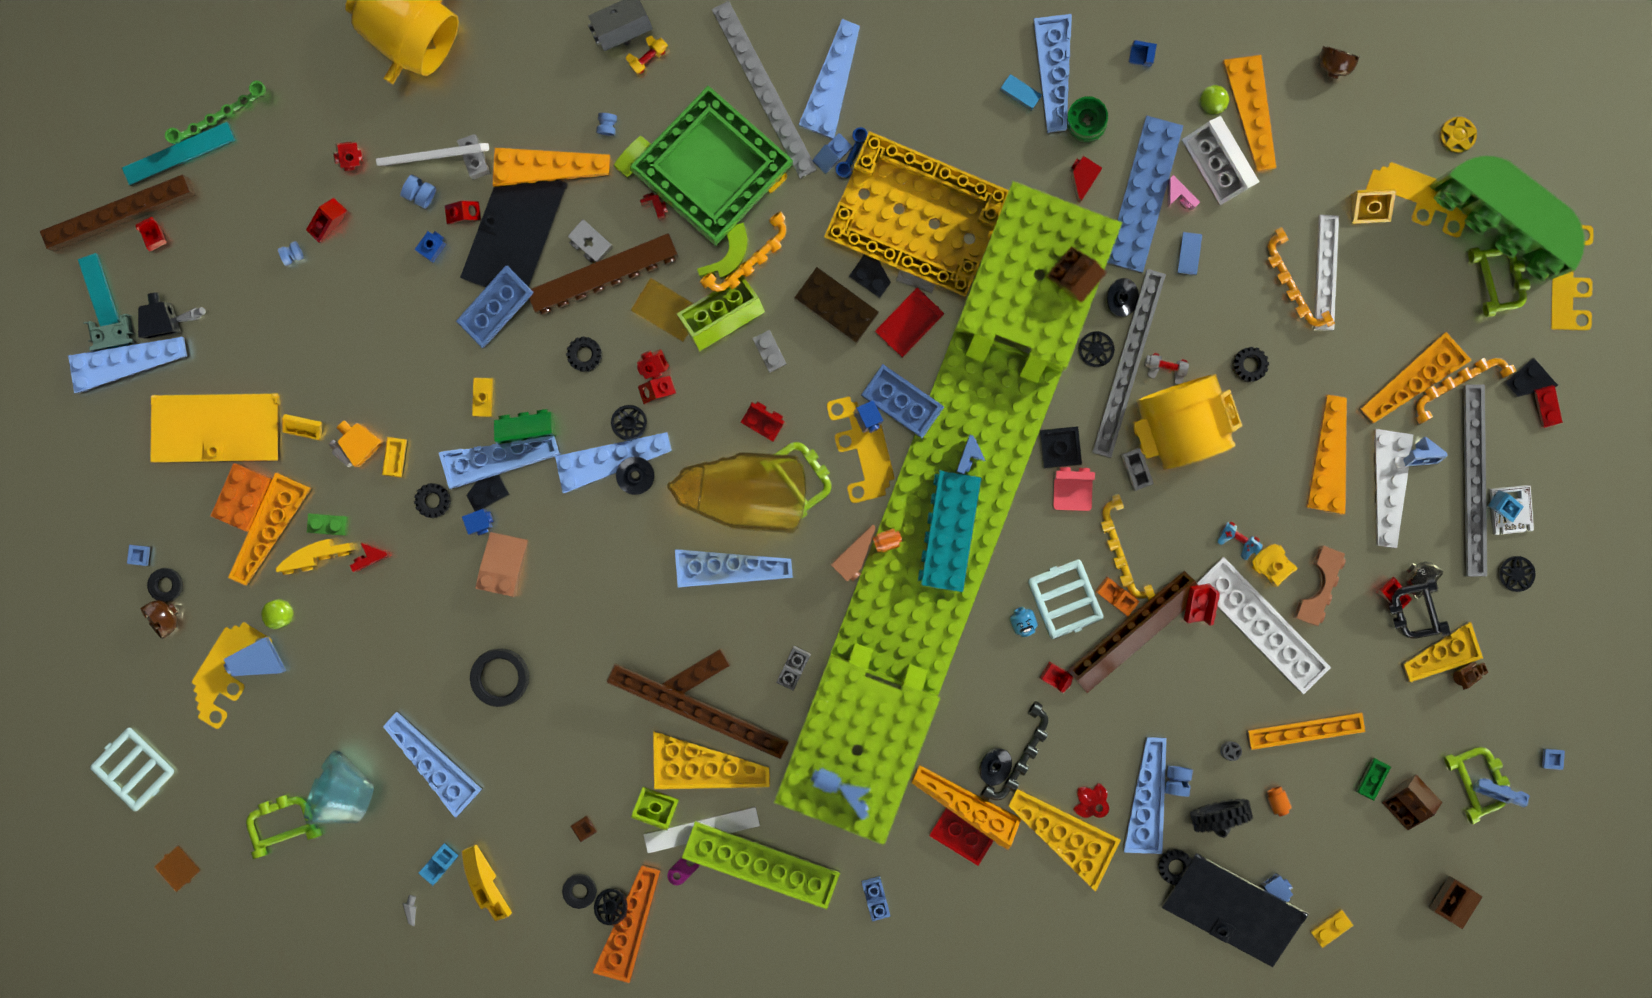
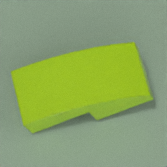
(630, 155)

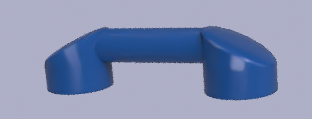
(843, 168)

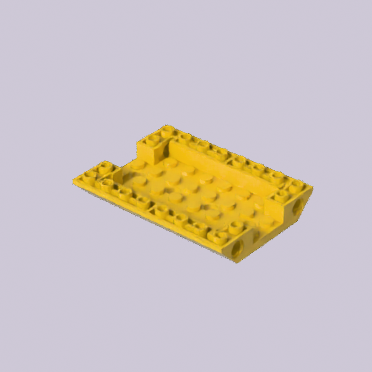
(927, 192)

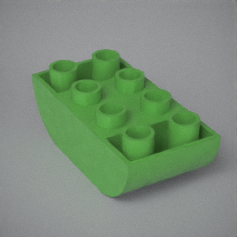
(1516, 212)

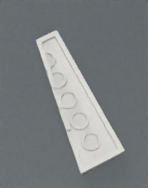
(1391, 482)

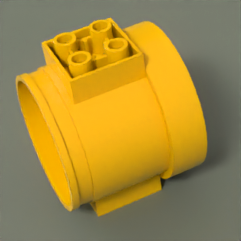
(1187, 422)

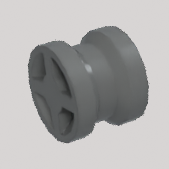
(1233, 753)

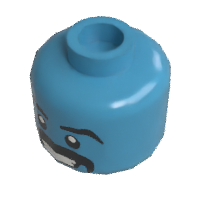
(1023, 622)

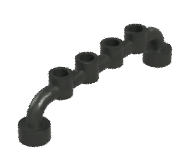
(1021, 766)

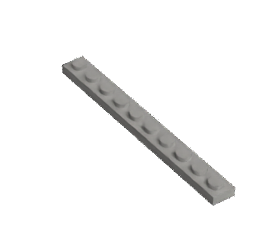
(764, 89)
(1128, 363)
(1475, 480)

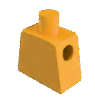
(358, 442)

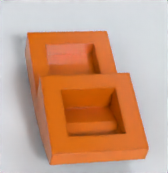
(1117, 596)

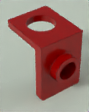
(459, 211)
(657, 389)

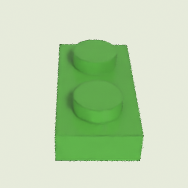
(327, 524)

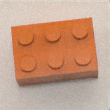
(241, 497)

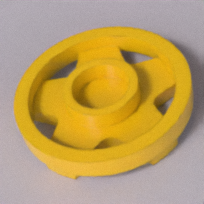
(1458, 134)

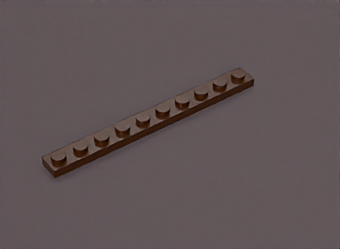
(697, 711)

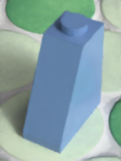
(255, 660)

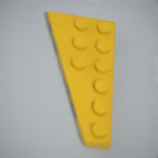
(692, 766)
(1075, 841)

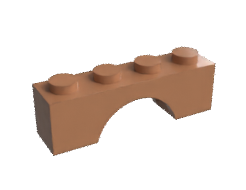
(1328, 563)

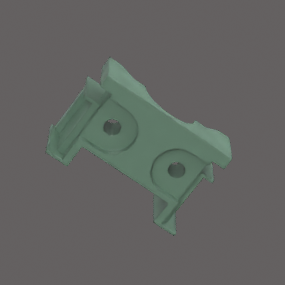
(110, 334)

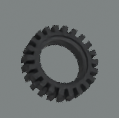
(1221, 815)

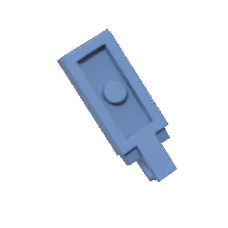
(1501, 793)

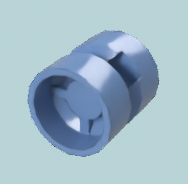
(419, 192)
(1178, 781)

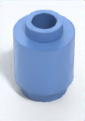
(826, 780)

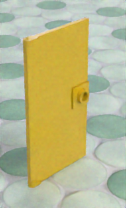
(214, 428)

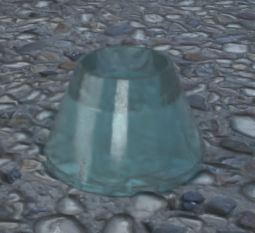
(339, 793)

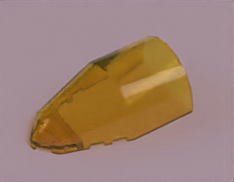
(745, 491)

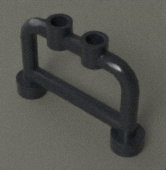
(1400, 621)

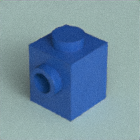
(431, 246)
(868, 417)
(478, 522)

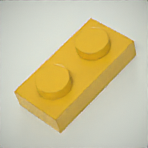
(1331, 928)

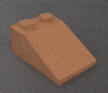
(852, 559)
(502, 564)

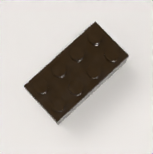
(836, 305)

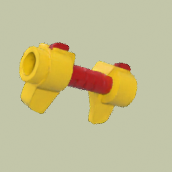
(657, 49)

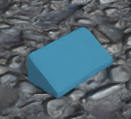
(1020, 92)

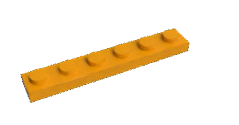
(1306, 731)

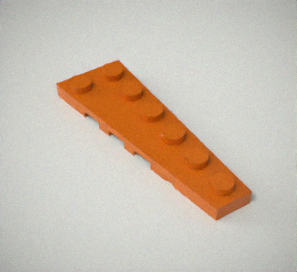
(625, 938)

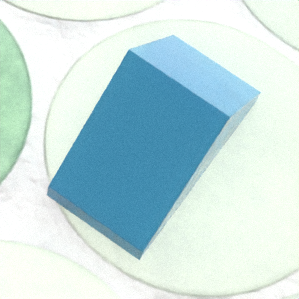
(1506, 505)

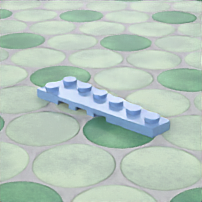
(1053, 54)
(828, 93)
(108, 365)
(478, 463)
(593, 464)
(711, 568)
(440, 772)
(1147, 811)

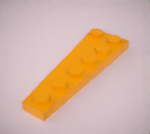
(1250, 95)
(529, 166)
(1427, 369)
(1329, 470)
(273, 516)
(981, 814)

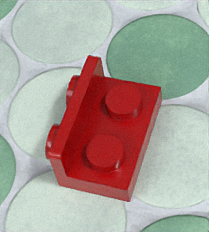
(763, 421)
(1202, 604)

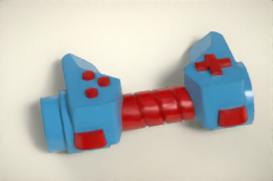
(1251, 544)

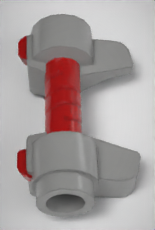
(1155, 362)

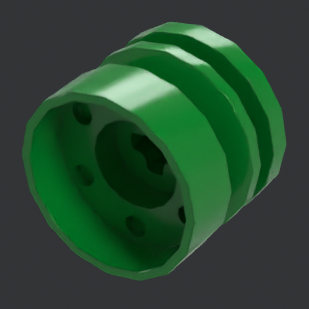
(1097, 114)

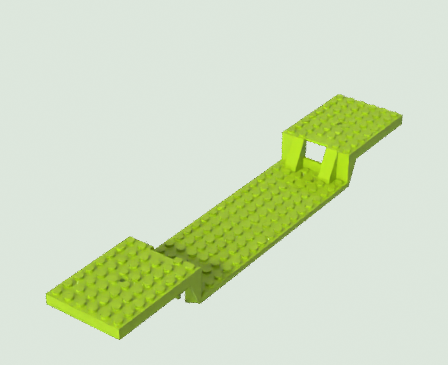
(892, 620)

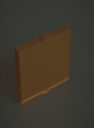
(177, 868)

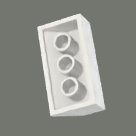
(1220, 160)

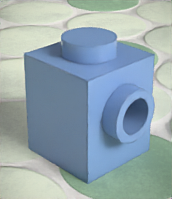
(1278, 887)

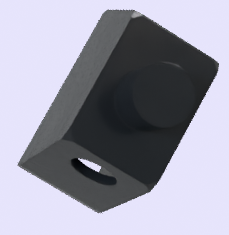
(156, 318)

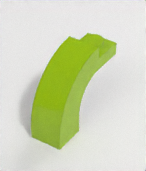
(735, 256)

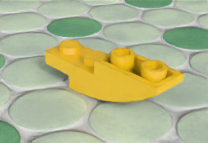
(307, 556)
(480, 879)

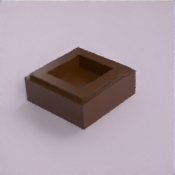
(583, 828)

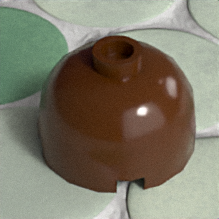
(1337, 62)
(161, 617)

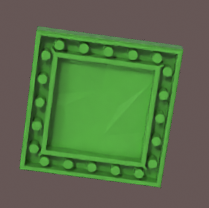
(711, 165)

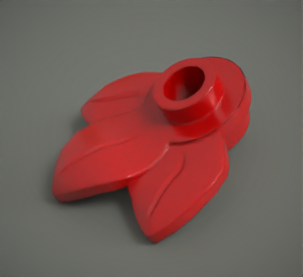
(1089, 801)

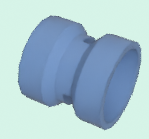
(607, 122)
(290, 253)

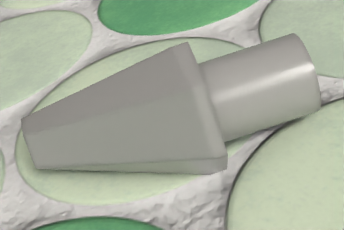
(193, 314)
(338, 452)
(410, 909)

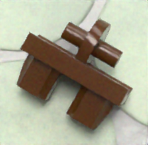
(1469, 674)

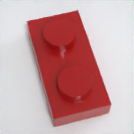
(1548, 406)

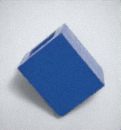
(1142, 53)

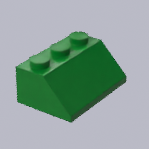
(524, 426)

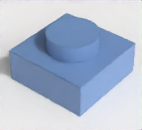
(138, 555)
(1553, 759)

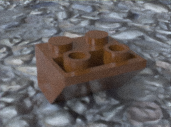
(1077, 274)
(1412, 802)
(1455, 902)

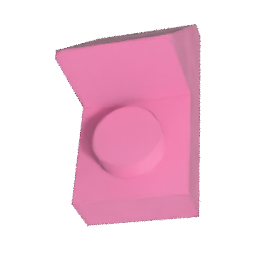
(1177, 189)

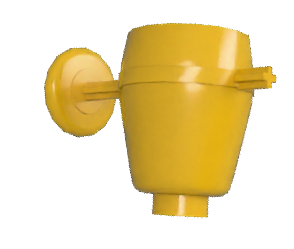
(404, 30)

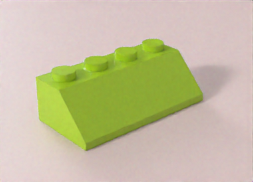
(720, 314)

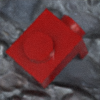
(660, 207)
(151, 233)
(1057, 677)

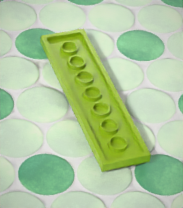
(760, 865)

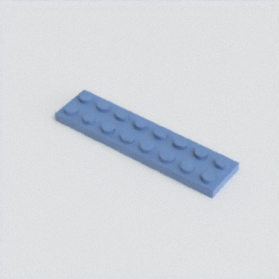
(1145, 193)

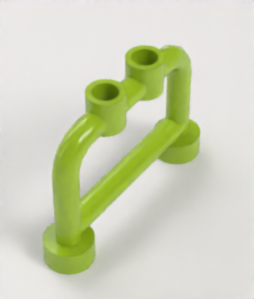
(1516, 267)
(821, 471)
(1494, 766)
(265, 808)

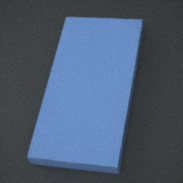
(494, 306)
(902, 401)

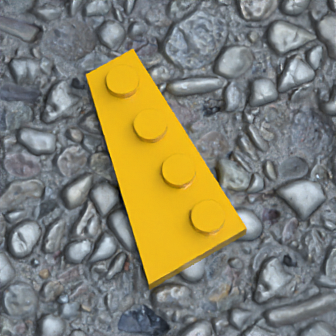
(1445, 654)

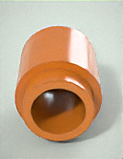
(887, 540)
(1278, 801)

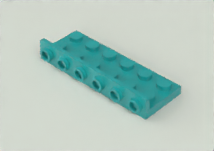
(949, 531)

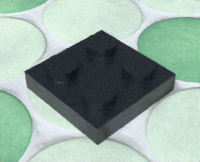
(1060, 447)

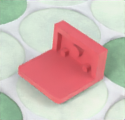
(1073, 489)

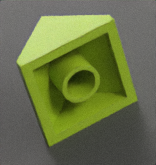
(655, 808)

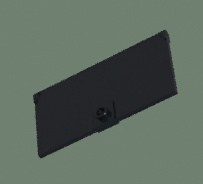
(513, 230)
(1234, 910)

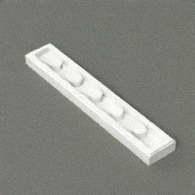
(468, 149)
(1326, 267)
(679, 834)

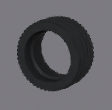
(479, 690)

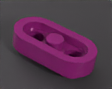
(683, 869)

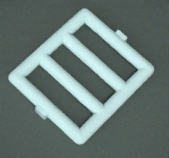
(1090, 599)
(123, 792)

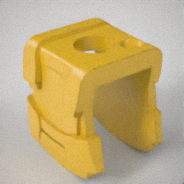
(1273, 564)

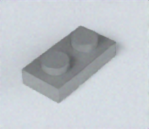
(914, 281)
(769, 351)

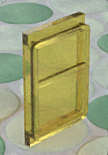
(661, 307)

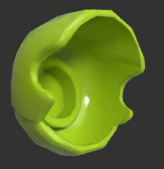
(1214, 99)
(276, 614)

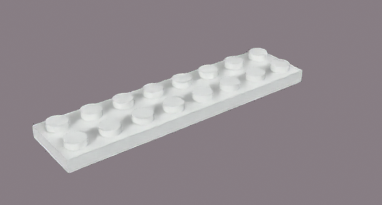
(1265, 627)

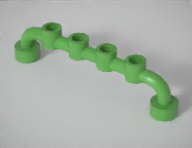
(256, 88)

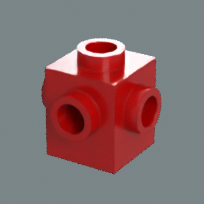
(342, 150)
(652, 364)

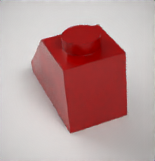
(1083, 176)
(326, 219)

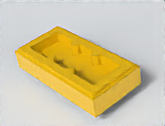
(482, 397)
(302, 427)
(394, 457)

